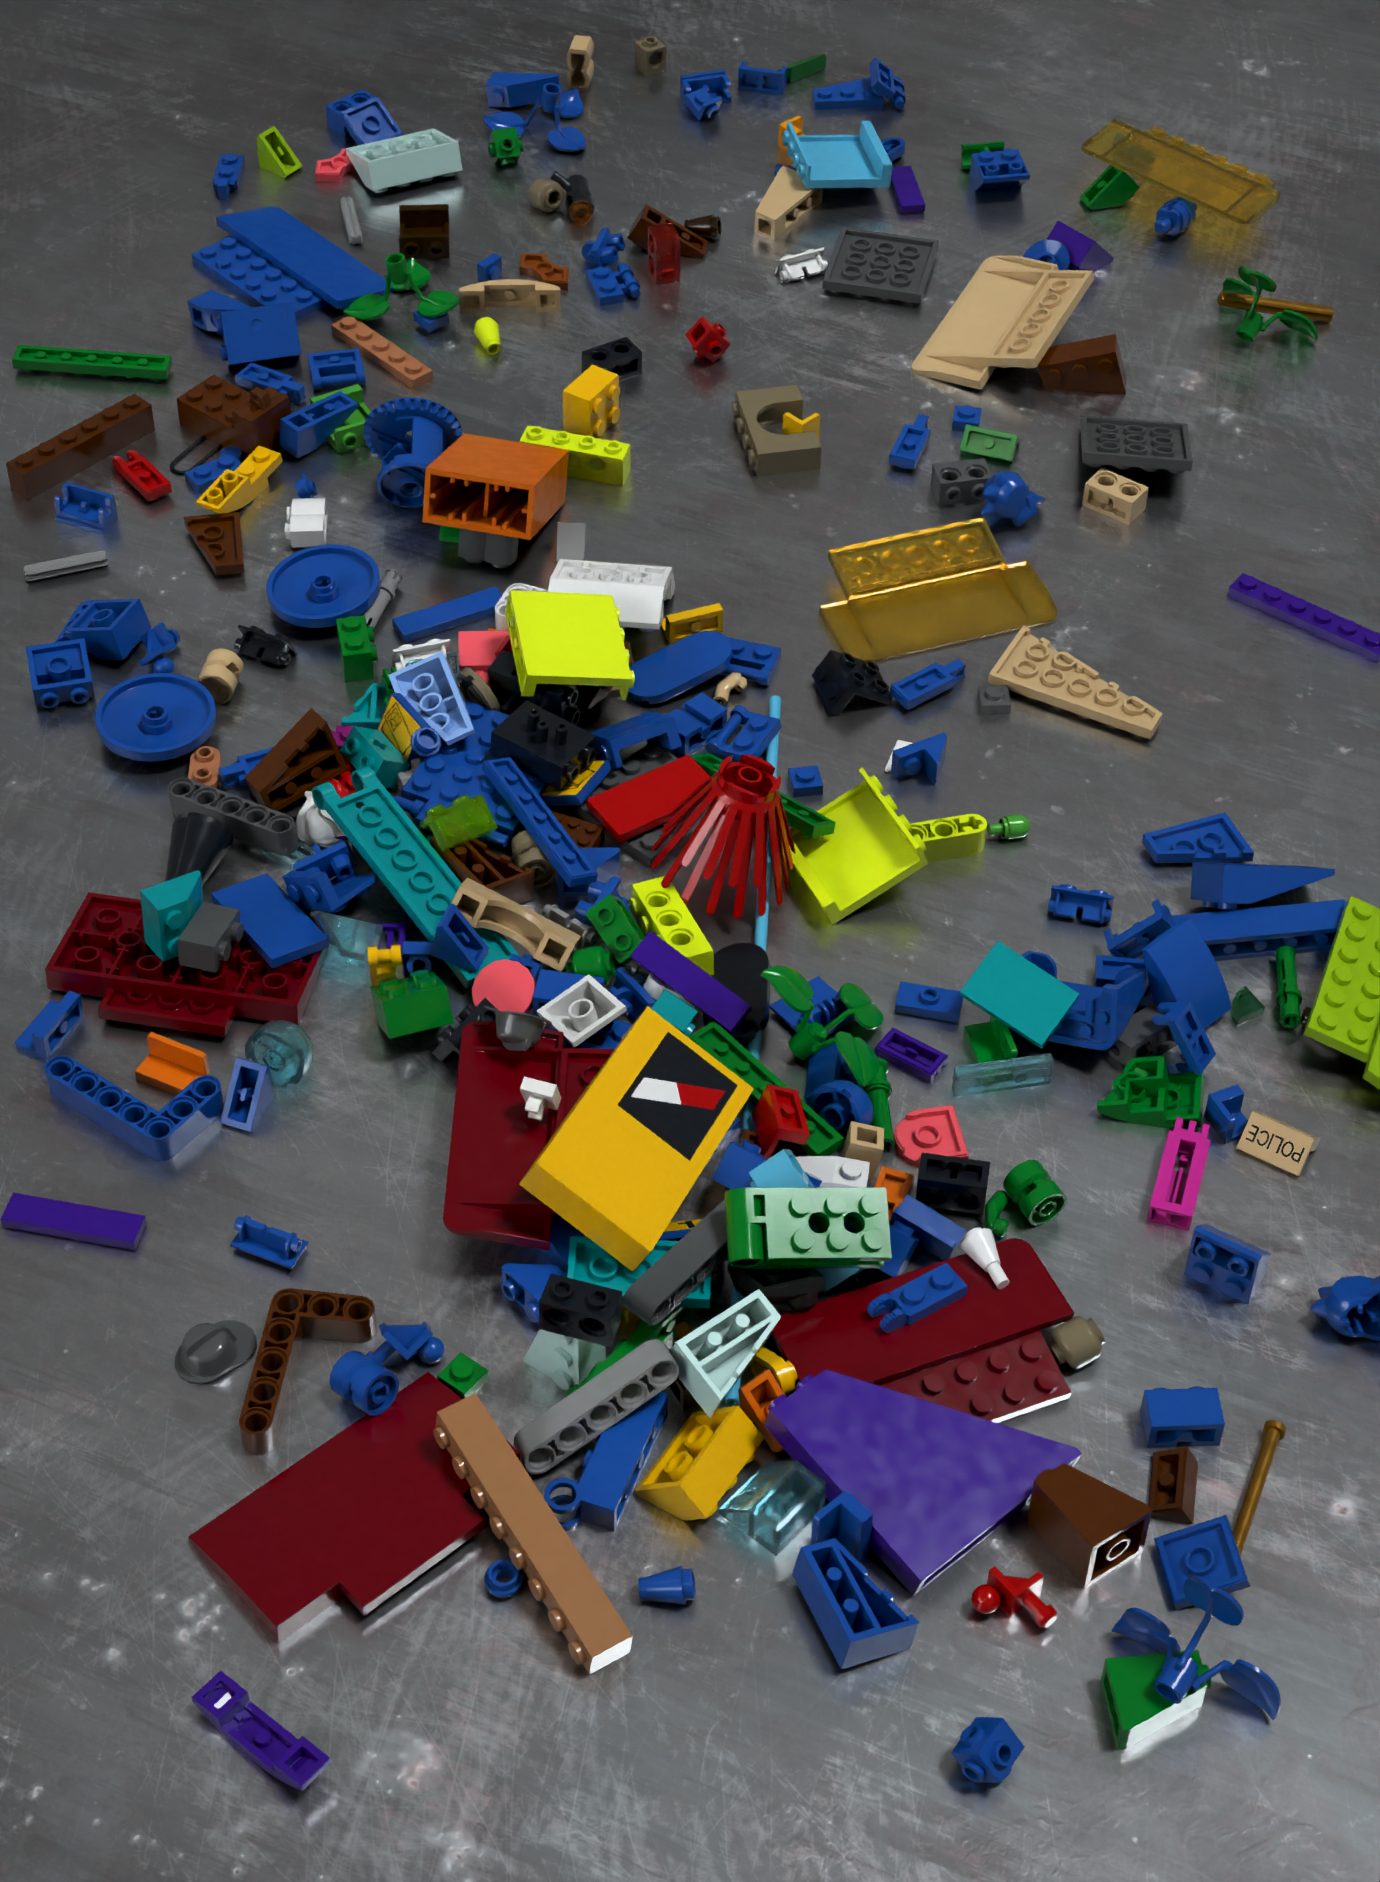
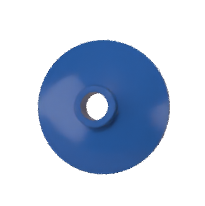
(1051, 252)

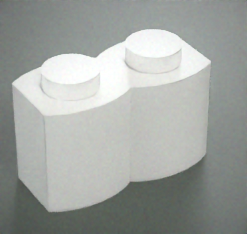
(307, 522)

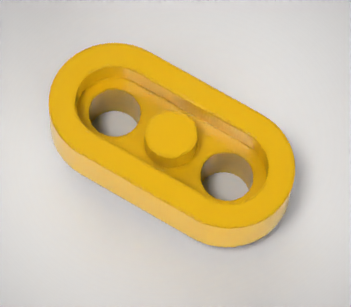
(782, 1371)

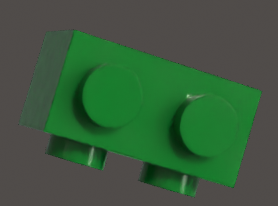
(355, 648)

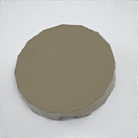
(476, 689)

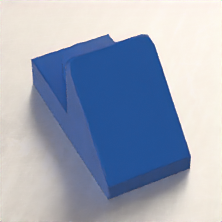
(923, 756)

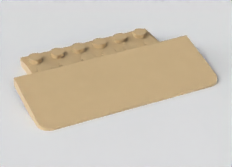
(1002, 320)

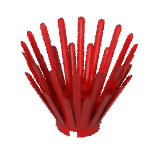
(742, 800)

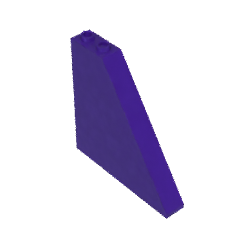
(919, 1467)

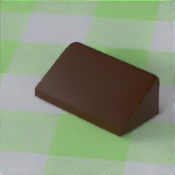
(1173, 1485)

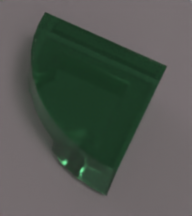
(1245, 1007)

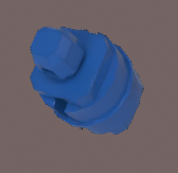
(1175, 216)

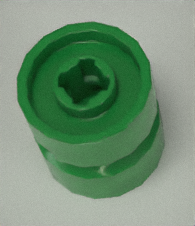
(1034, 1192)

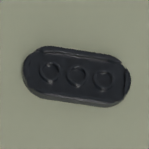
(739, 970)

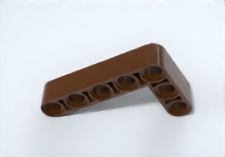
(289, 1319)

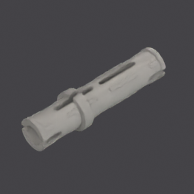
(385, 597)

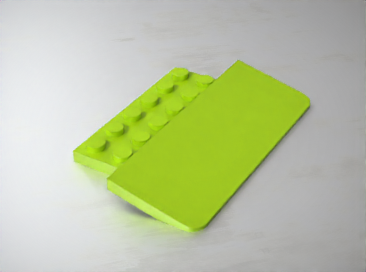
(1348, 995)

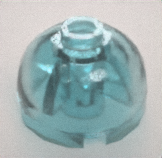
(282, 1048)

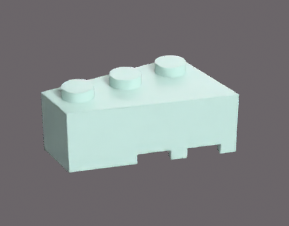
(723, 1348)
(563, 1357)

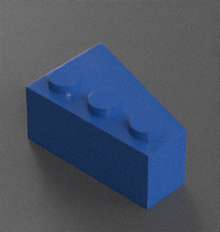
(849, 1607)

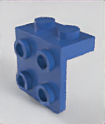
(317, 892)

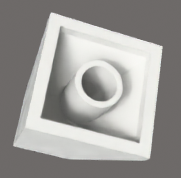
(582, 1010)

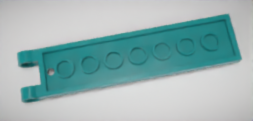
(402, 859)

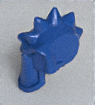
(1009, 498)
(1351, 1306)

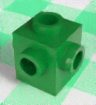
(505, 146)

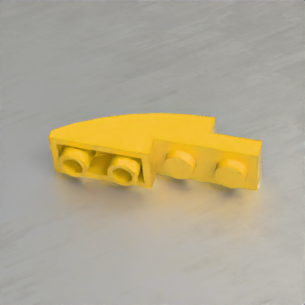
(240, 487)

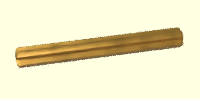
(1272, 306)

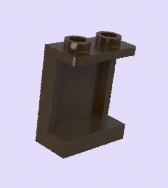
(424, 231)

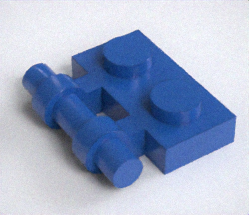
(886, 84)
(608, 287)

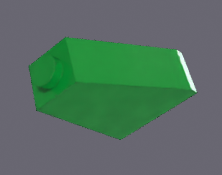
(1134, 1703)

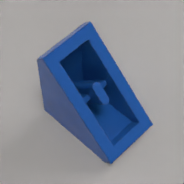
(458, 941)
(247, 1095)

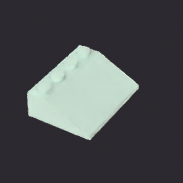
(405, 159)

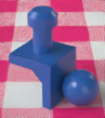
(158, 644)
(407, 1341)

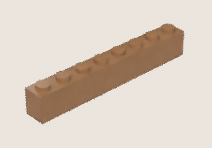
(533, 1534)

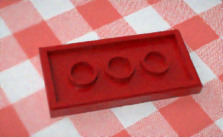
(647, 798)

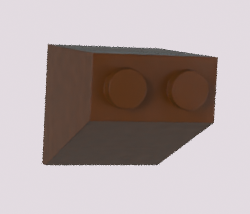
(1087, 1522)

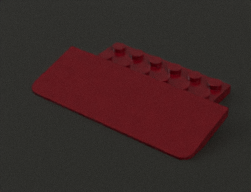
(498, 1141)
(968, 1356)

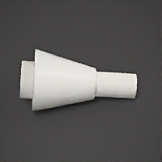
(981, 1247)

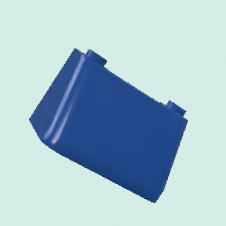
(1100, 1012)

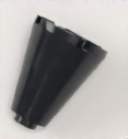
(197, 845)

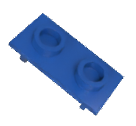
(1066, 900)
(268, 1242)

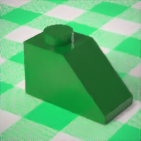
(1110, 189)

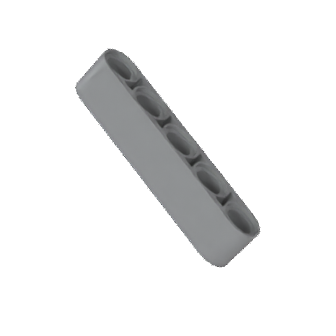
(596, 1406)

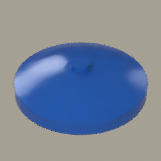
(323, 585)
(155, 717)

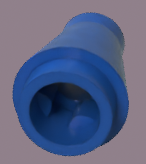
(669, 1586)

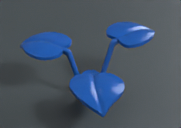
(566, 106)
(1179, 1672)

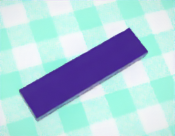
(691, 982)
(73, 1221)

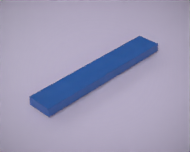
(540, 822)

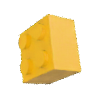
(591, 402)

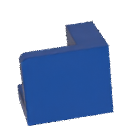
(1225, 1113)

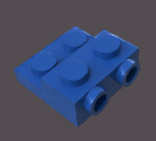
(60, 672)

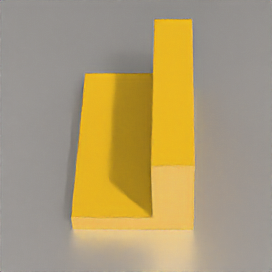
(685, 623)

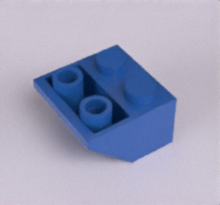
(998, 170)
(1226, 1262)

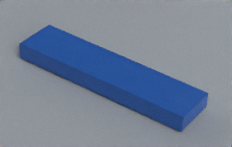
(447, 615)

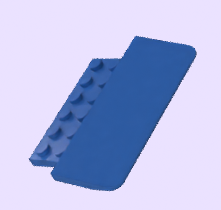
(283, 261)

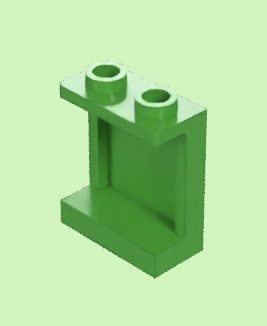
(351, 432)

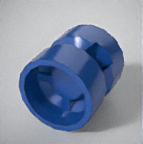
(364, 1383)

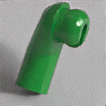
(993, 1211)

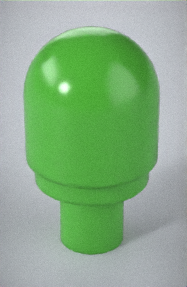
(1010, 827)

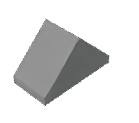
(571, 541)

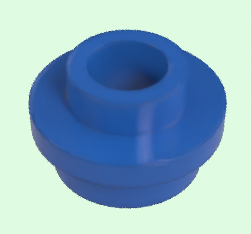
(503, 1569)

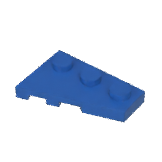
(847, 96)
(1199, 841)

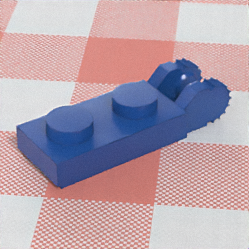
(918, 1298)

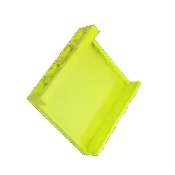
(567, 640)
(863, 855)

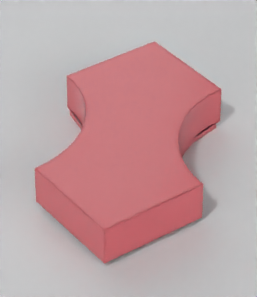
(334, 168)

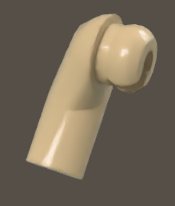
(731, 682)

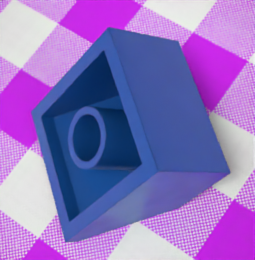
(110, 627)

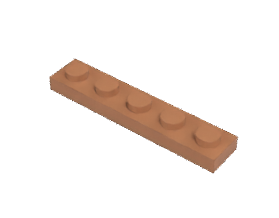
(382, 352)

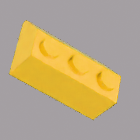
(701, 1463)

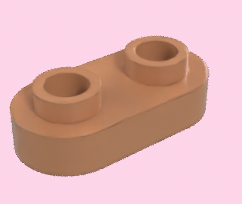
(205, 766)

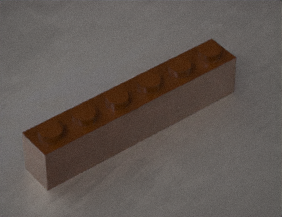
(80, 447)

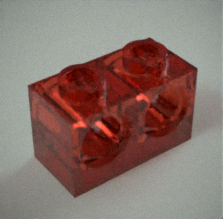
(664, 253)

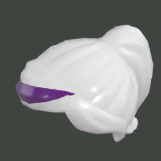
(317, 825)

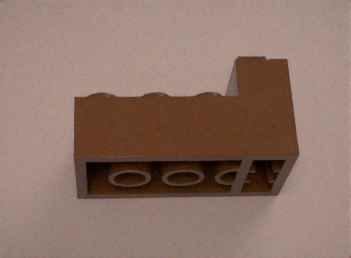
(234, 415)

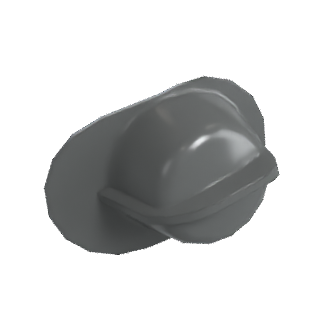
(519, 1030)
(213, 1350)

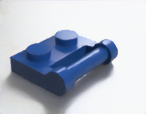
(342, 362)
(753, 660)
(751, 740)

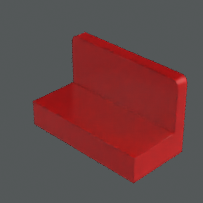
(779, 1117)

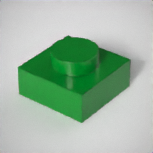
(463, 1376)

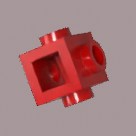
(708, 339)

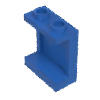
(647, 726)

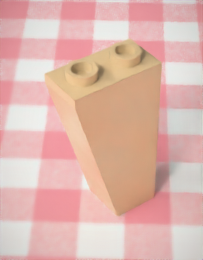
(784, 204)

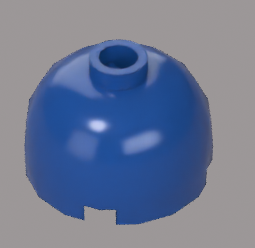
(841, 1103)

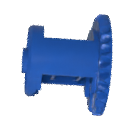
(407, 455)

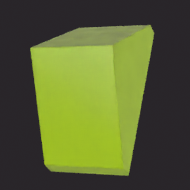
(275, 153)

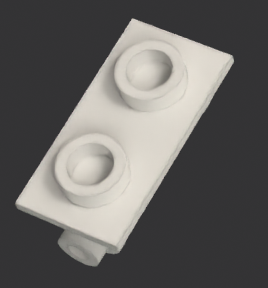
(792, 266)
(409, 652)

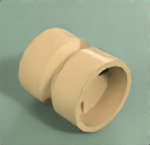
(221, 674)

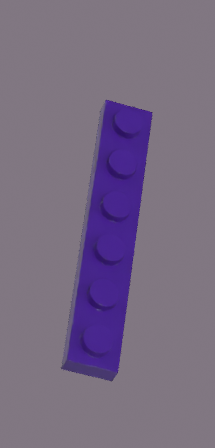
(1306, 616)

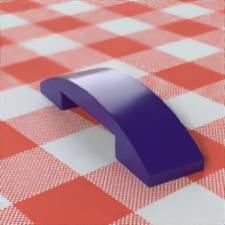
(258, 1734)

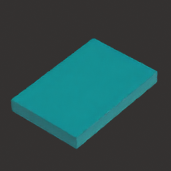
(1019, 994)

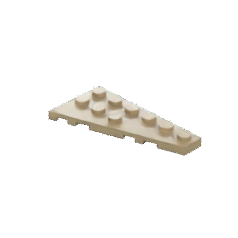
(1067, 683)

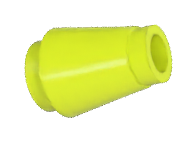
(488, 334)

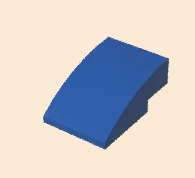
(1185, 970)

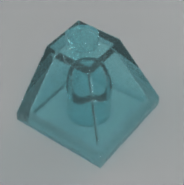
(348, 935)

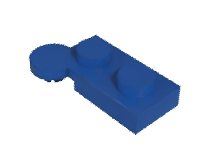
(205, 475)

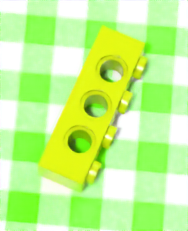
(588, 456)
(668, 917)

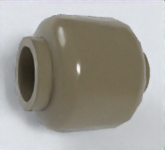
(546, 194)
(1077, 1342)

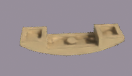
(509, 293)

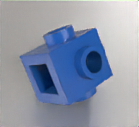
(987, 1750)

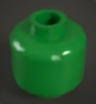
(593, 961)

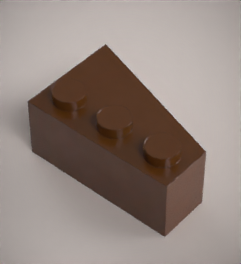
(1085, 366)
(296, 763)
(484, 867)

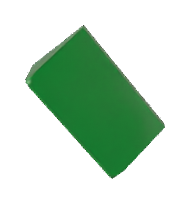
(805, 67)

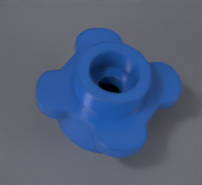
(306, 488)

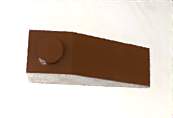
(691, 243)

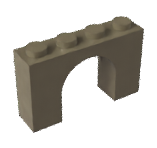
(770, 451)

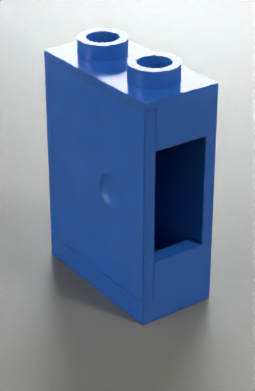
(258, 334)

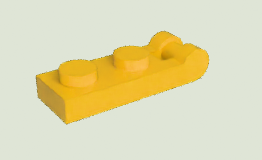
(385, 963)

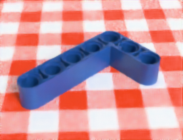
(150, 1131)

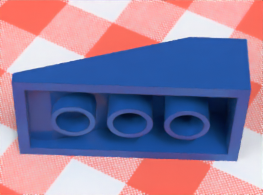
(1235, 883)

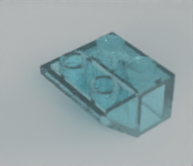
(776, 1503)

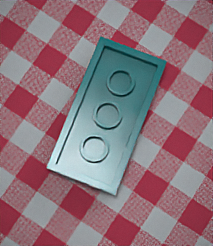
(595, 1266)

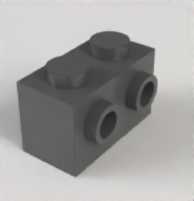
(210, 937)

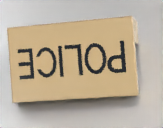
(1277, 1142)

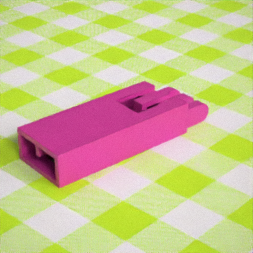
(1177, 1191)

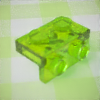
(461, 822)

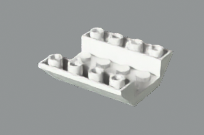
(636, 589)

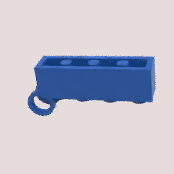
(611, 1468)

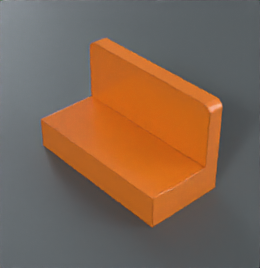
(171, 1064)

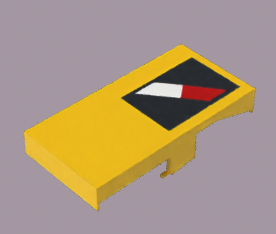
(637, 1139)

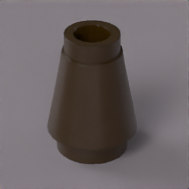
(705, 226)

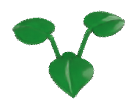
(403, 277)
(1252, 321)
(811, 1037)

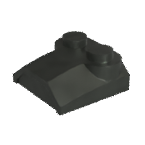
(790, 1286)

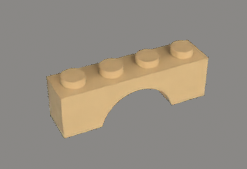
(540, 936)

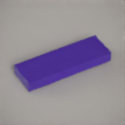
(906, 190)

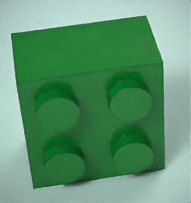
(411, 1004)

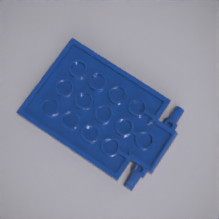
(459, 772)

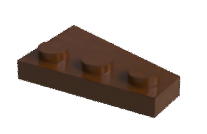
(218, 540)

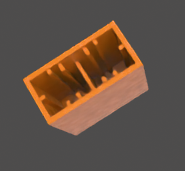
(495, 486)

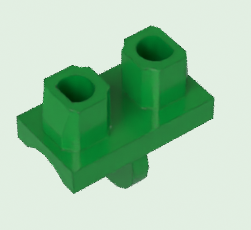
(968, 149)

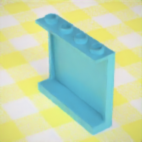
(839, 159)

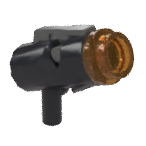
(578, 197)

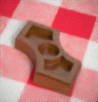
(543, 270)

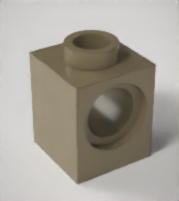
(650, 56)

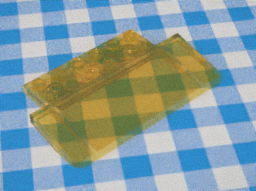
(1184, 170)
(930, 592)

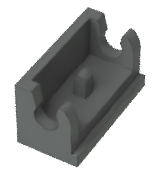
(1143, 1037)

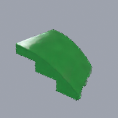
(1153, 1096)

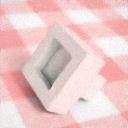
(539, 1096)

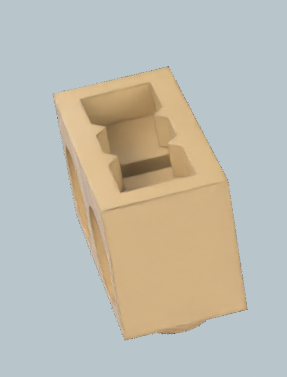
(1115, 496)

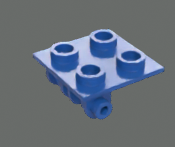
(826, 1007)

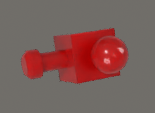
(1013, 1596)

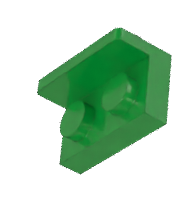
(616, 927)

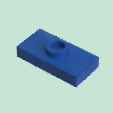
(929, 1002)

